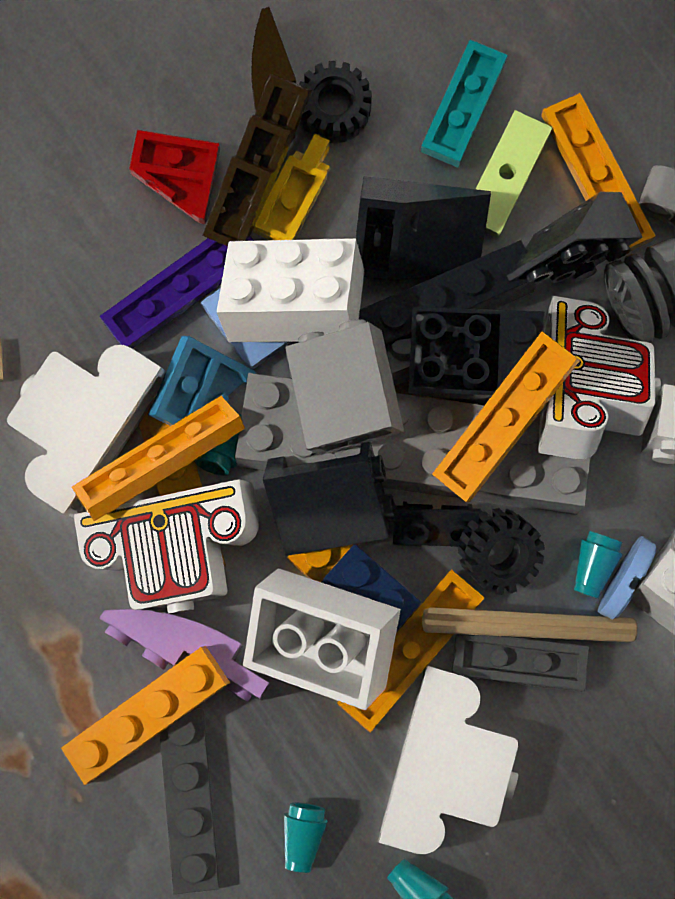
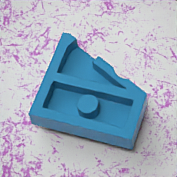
(195, 379)

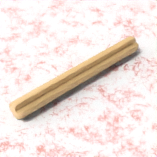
(528, 625)

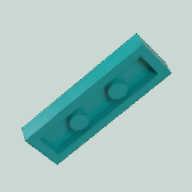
(463, 103)

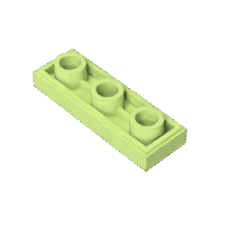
(514, 155)

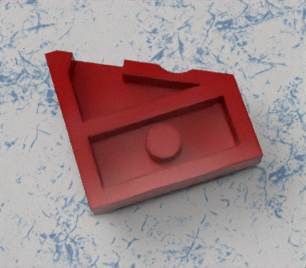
(177, 170)

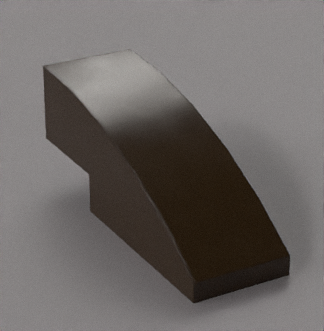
(268, 56)

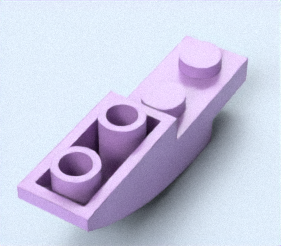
(173, 637)

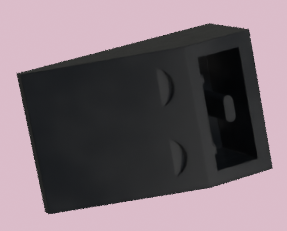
(418, 227)
(579, 241)
(467, 351)

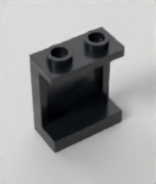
(329, 501)

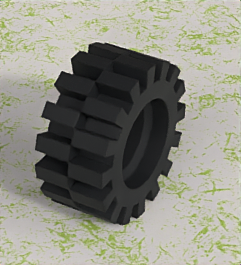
(343, 80)
(515, 566)

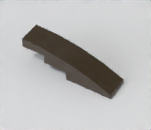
(257, 161)

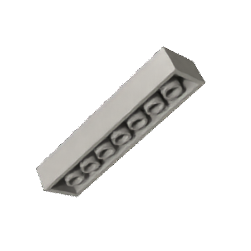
(412, 456)

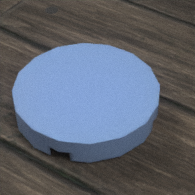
(627, 577)

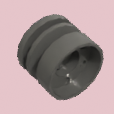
(644, 291)

